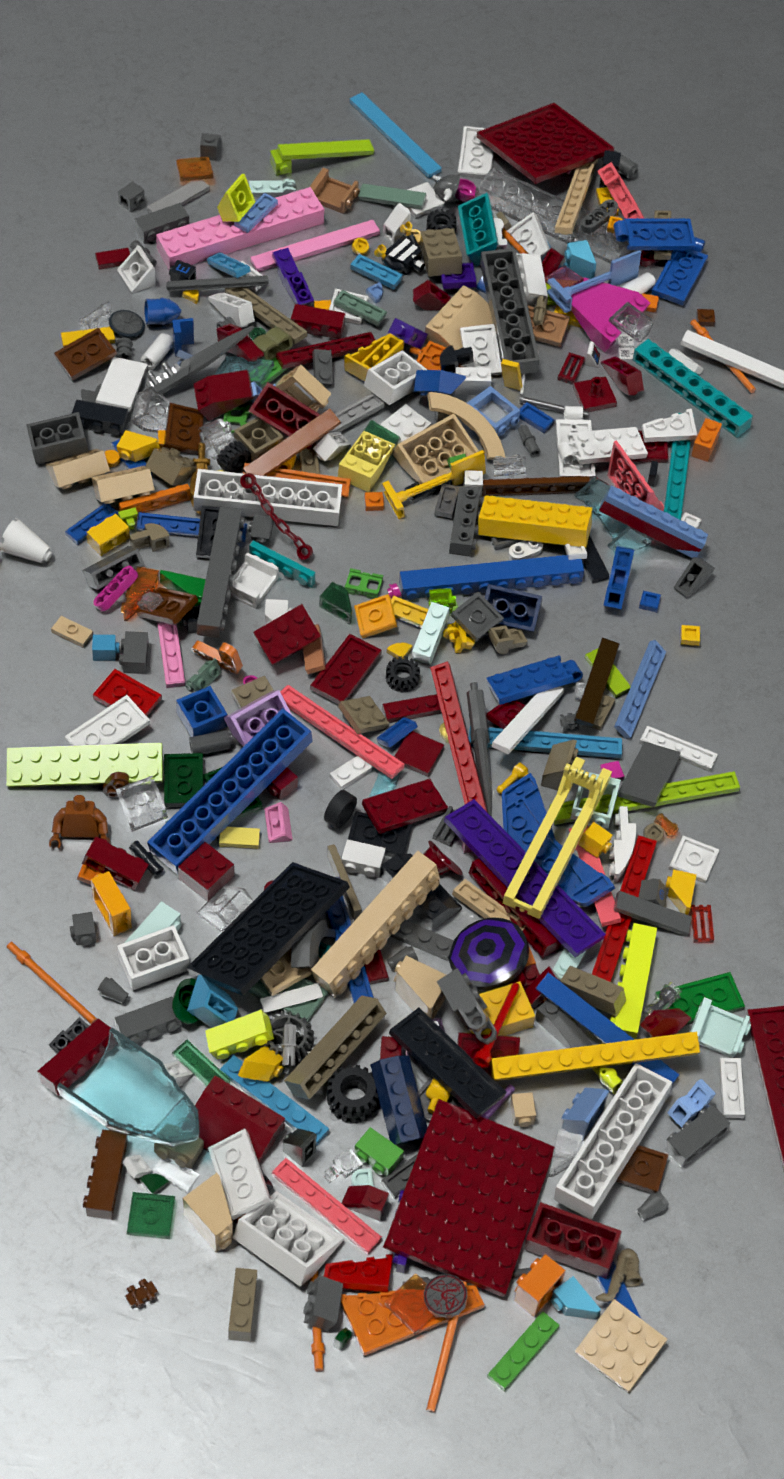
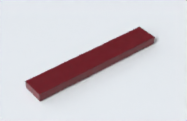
(338, 348)

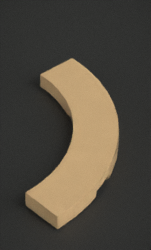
(470, 417)

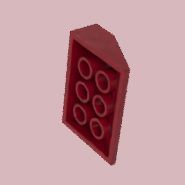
(228, 1110)

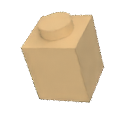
(523, 1109)

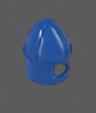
(160, 311)

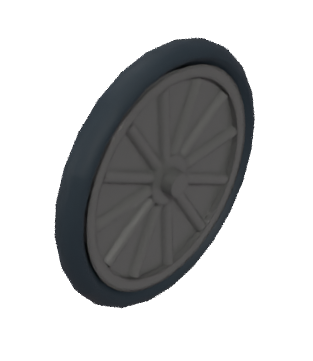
(126, 323)

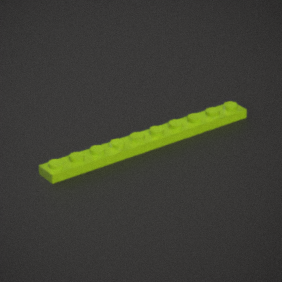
(672, 793)

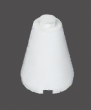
(24, 543)

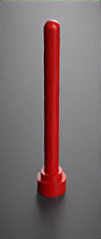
(483, 1056)

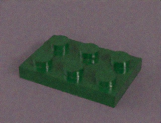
(182, 777)

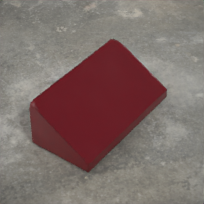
(533, 995)

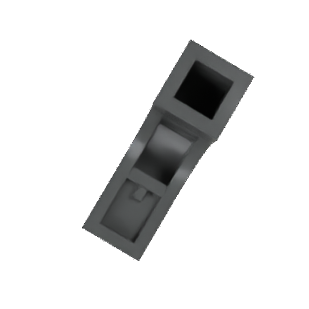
(305, 951)

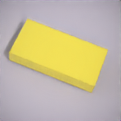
(240, 837)

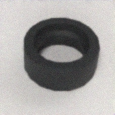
(340, 809)

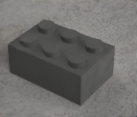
(57, 438)

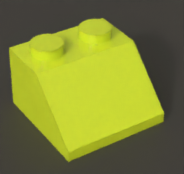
(236, 201)

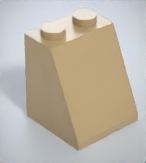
(418, 986)
(209, 1213)

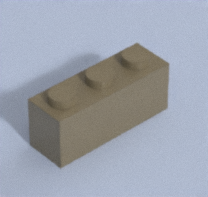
(595, 990)
(242, 1304)

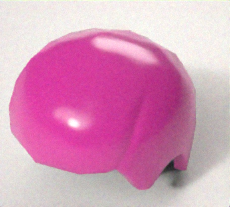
(465, 190)

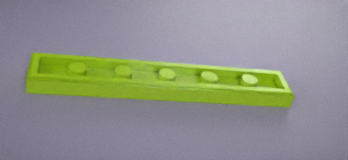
(325, 149)

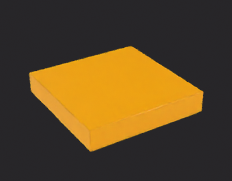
(375, 616)

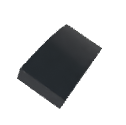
(67, 1036)

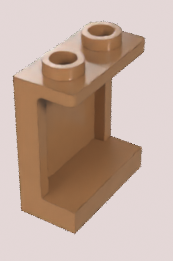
(334, 193)

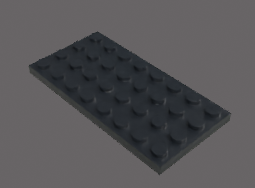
(268, 928)

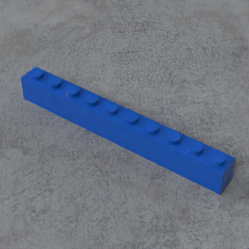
(506, 574)

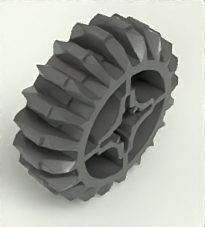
(303, 1040)

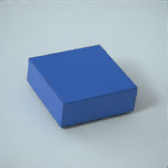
(650, 601)

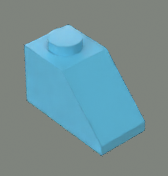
(574, 1300)

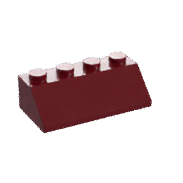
(282, 411)

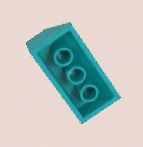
(478, 227)

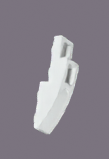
(622, 845)

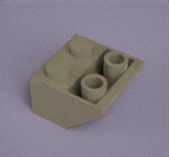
(171, 466)
(559, 756)

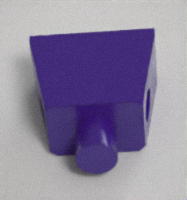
(406, 332)

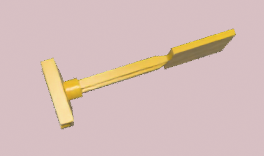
(473, 462)

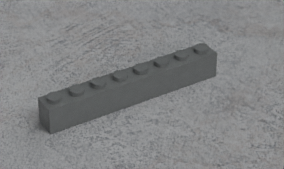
(219, 572)

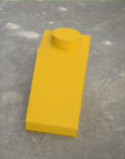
(136, 446)
(681, 889)
(262, 1065)

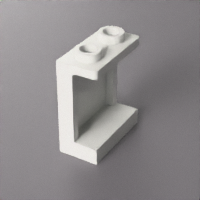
(253, 580)

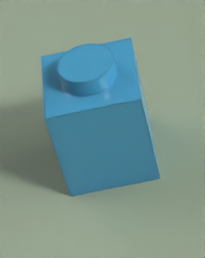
(105, 647)

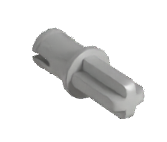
(289, 1045)

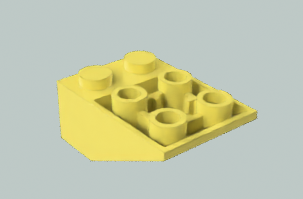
(365, 461)

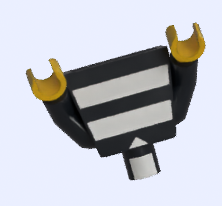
(403, 254)

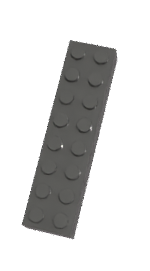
(509, 308)

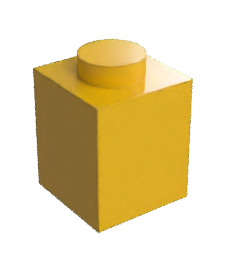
(596, 840)

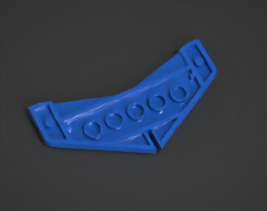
(522, 817)

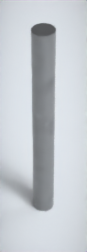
(546, 405)

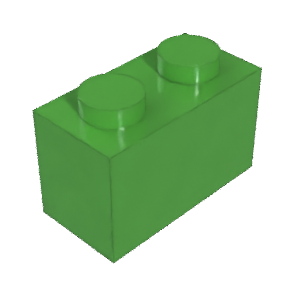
(378, 1152)

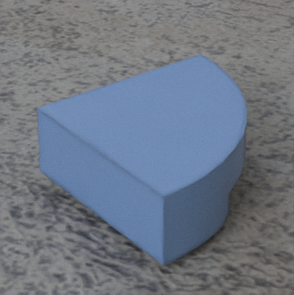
(375, 292)

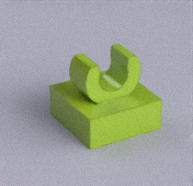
(129, 517)

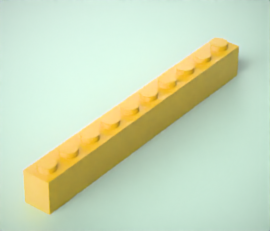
(594, 1056)

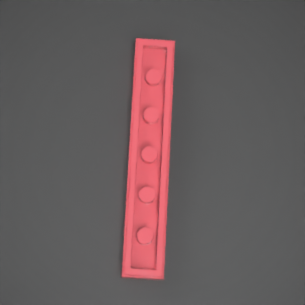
(604, 905)
(326, 1206)

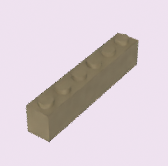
(335, 1047)

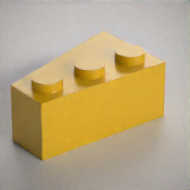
(368, 357)

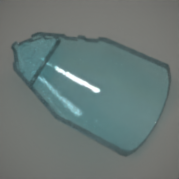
(136, 1096)

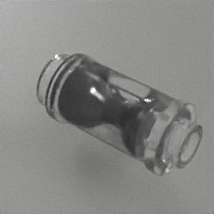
(664, 1000)

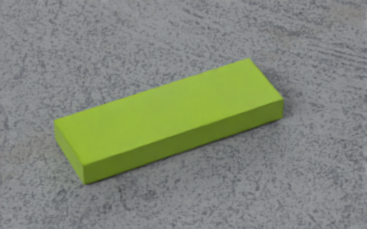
(616, 682)

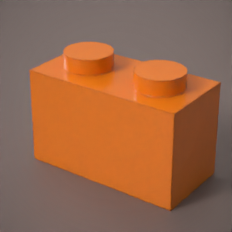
(706, 439)

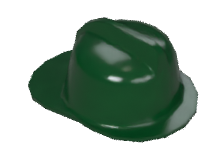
(182, 999)

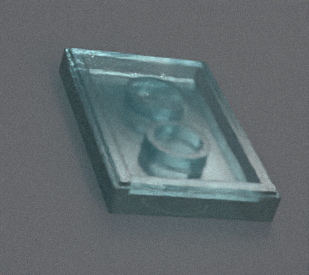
(257, 370)

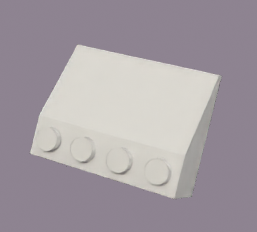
(287, 1238)

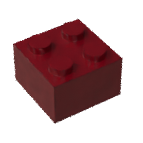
(206, 871)

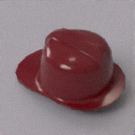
(443, 863)

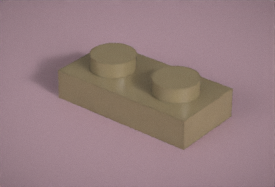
(603, 711)

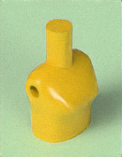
(434, 1092)

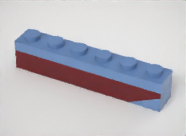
(653, 522)

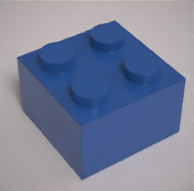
(201, 712)

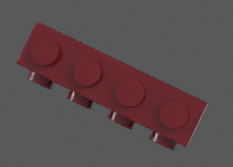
(76, 1057)

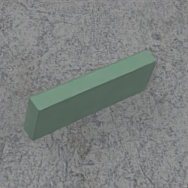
(360, 307)

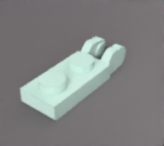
(272, 188)

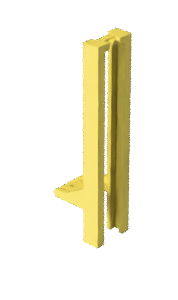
(571, 776)

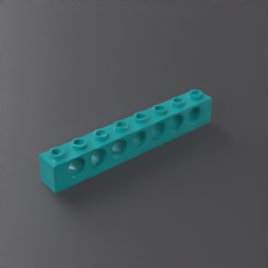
(692, 388)

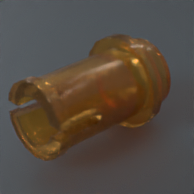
(670, 828)

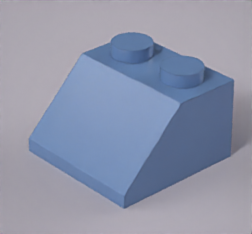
(585, 1111)

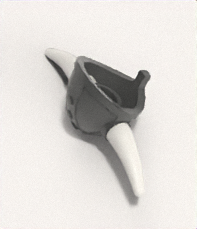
(447, 187)

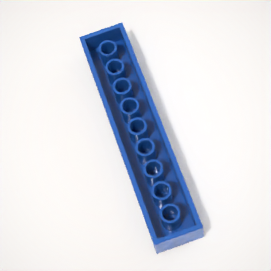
(231, 789)

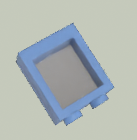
(496, 410)

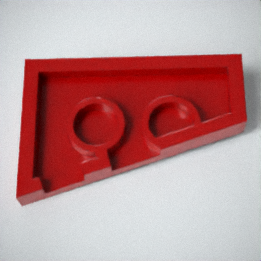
(363, 1275)

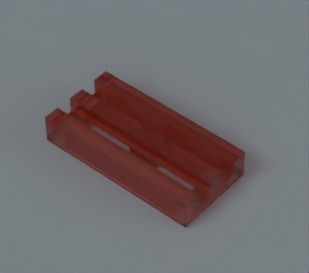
(701, 910)

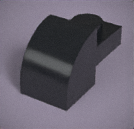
(453, 358)

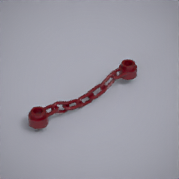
(300, 549)

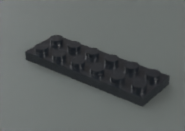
(447, 1063)

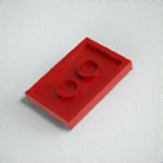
(119, 685)

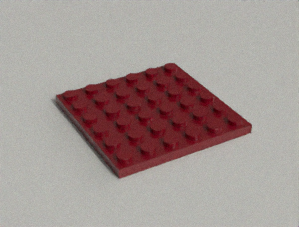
(544, 142)

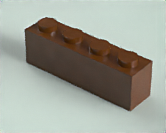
(106, 1174)

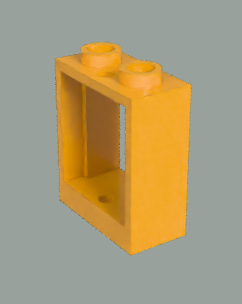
(111, 903)

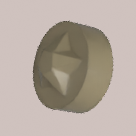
(653, 831)

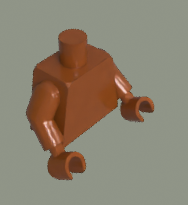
(79, 819)

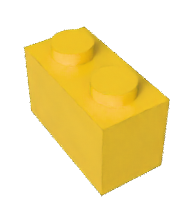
(108, 534)

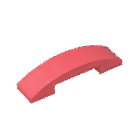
(620, 191)

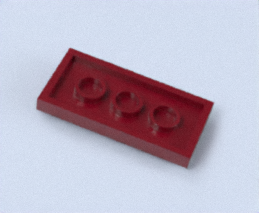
(345, 669)
(404, 805)

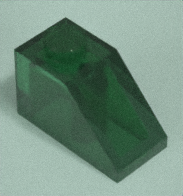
(336, 602)

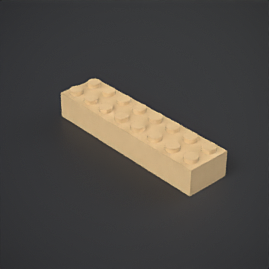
(376, 924)

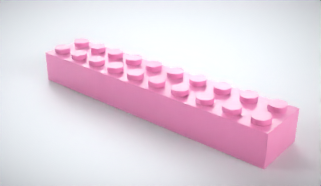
(210, 236)

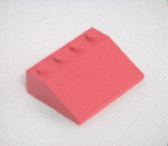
(627, 478)

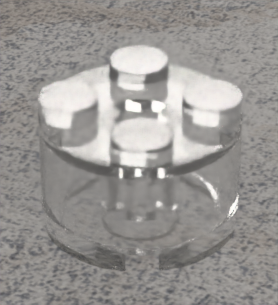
(216, 436)

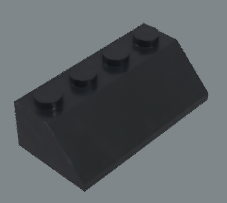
(438, 904)

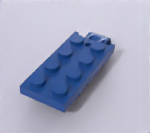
(655, 233)
(680, 273)
(533, 679)

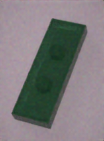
(198, 1063)

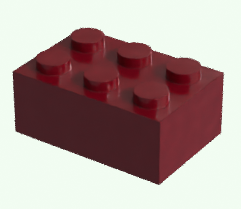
(287, 634)

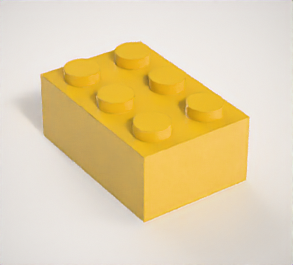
(519, 1016)

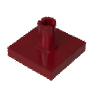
(595, 394)

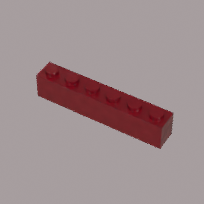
(536, 933)

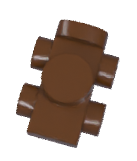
(138, 1296)

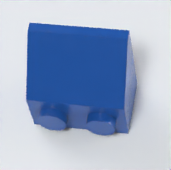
(437, 381)

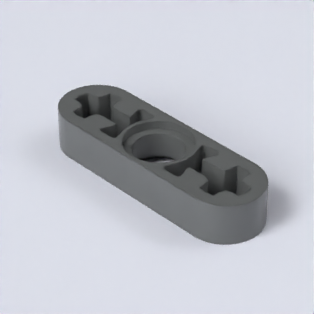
(598, 222)

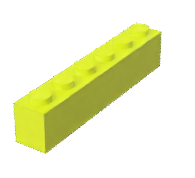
(635, 976)

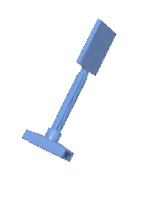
(621, 271)

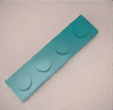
(285, 565)

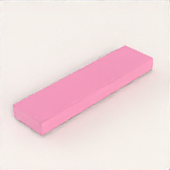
(171, 655)

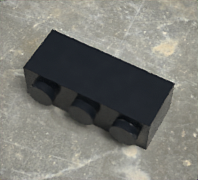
(102, 417)

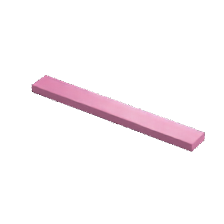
(319, 244)

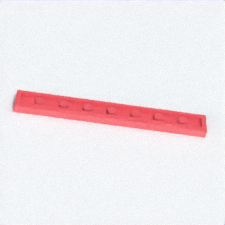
(341, 732)

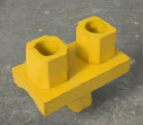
(458, 637)

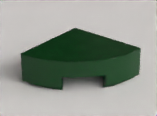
(154, 1182)
(342, 1338)

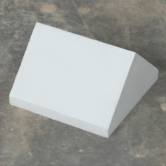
(137, 271)

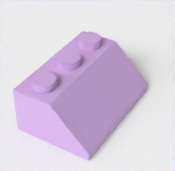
(253, 717)

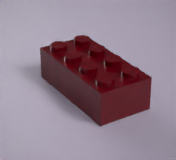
(573, 1240)

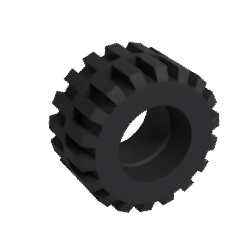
(352, 1078)

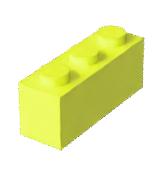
(239, 1035)

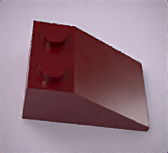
(222, 393)

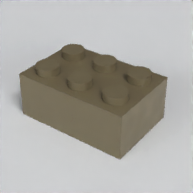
(441, 252)

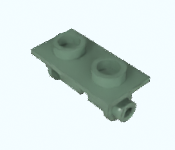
(205, 676)

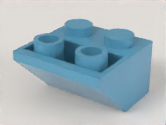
(211, 1003)

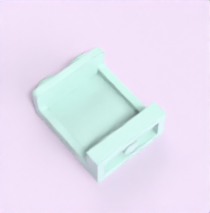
(720, 1029)

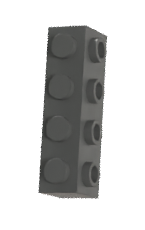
(465, 521)

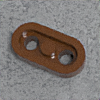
(115, 781)

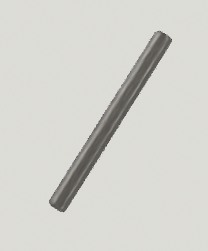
(217, 283)

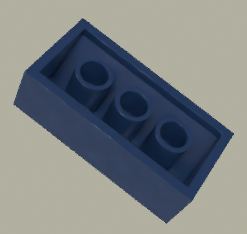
(399, 1099)

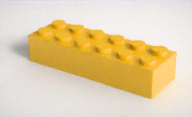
(535, 521)

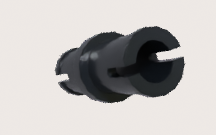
(139, 851)

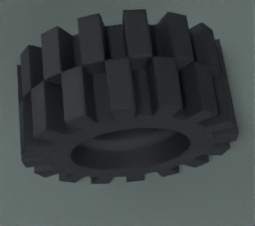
(441, 217)
(233, 457)
(402, 665)

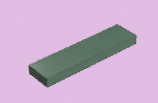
(392, 196)

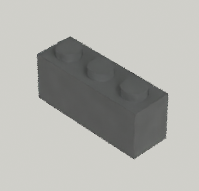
(160, 221)
(105, 570)
(148, 1021)
(697, 1135)

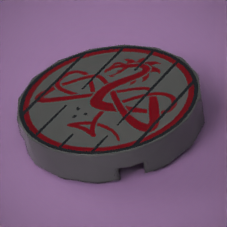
(445, 1296)

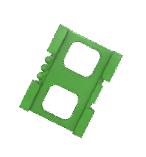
(237, 420)
(362, 587)

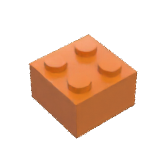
(538, 1285)

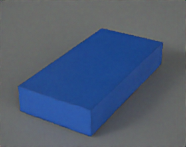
(535, 417)
(396, 732)

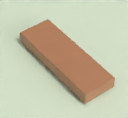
(314, 655)

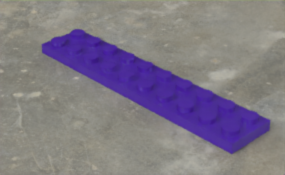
(503, 857)

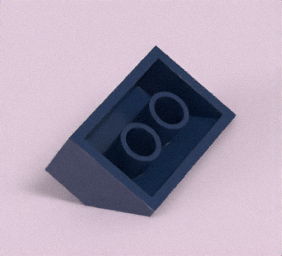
(516, 607)

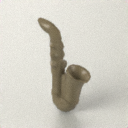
(626, 1266)

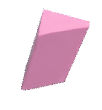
(278, 823)

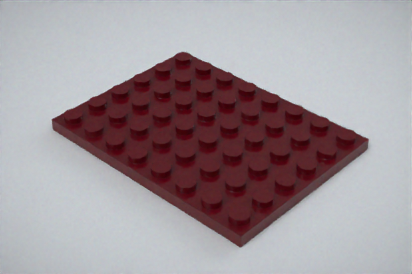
(470, 1198)

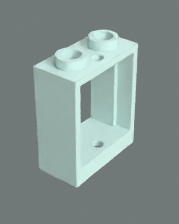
(599, 818)

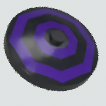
(490, 952)

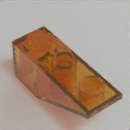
(146, 581)

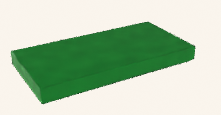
(719, 989)

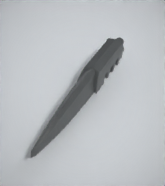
(191, 366)
(480, 737)

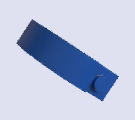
(619, 577)

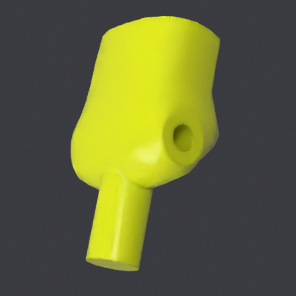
(609, 1078)

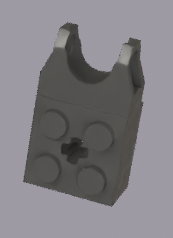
(467, 1004)

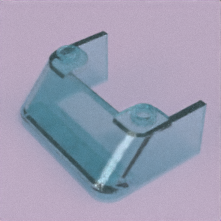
(622, 535)

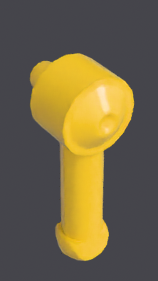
(518, 772)

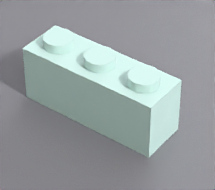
(431, 633)

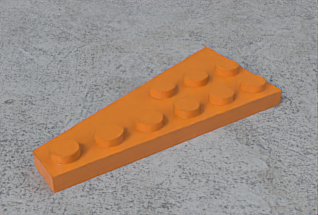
(379, 1328)

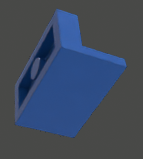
(182, 333)

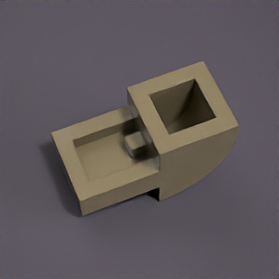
(153, 536)
(506, 639)

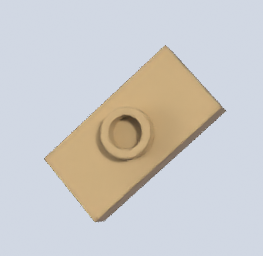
(72, 631)

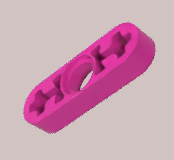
(108, 595)

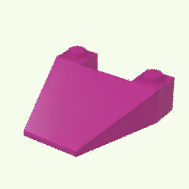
(595, 307)

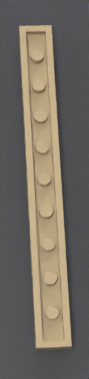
(575, 198)

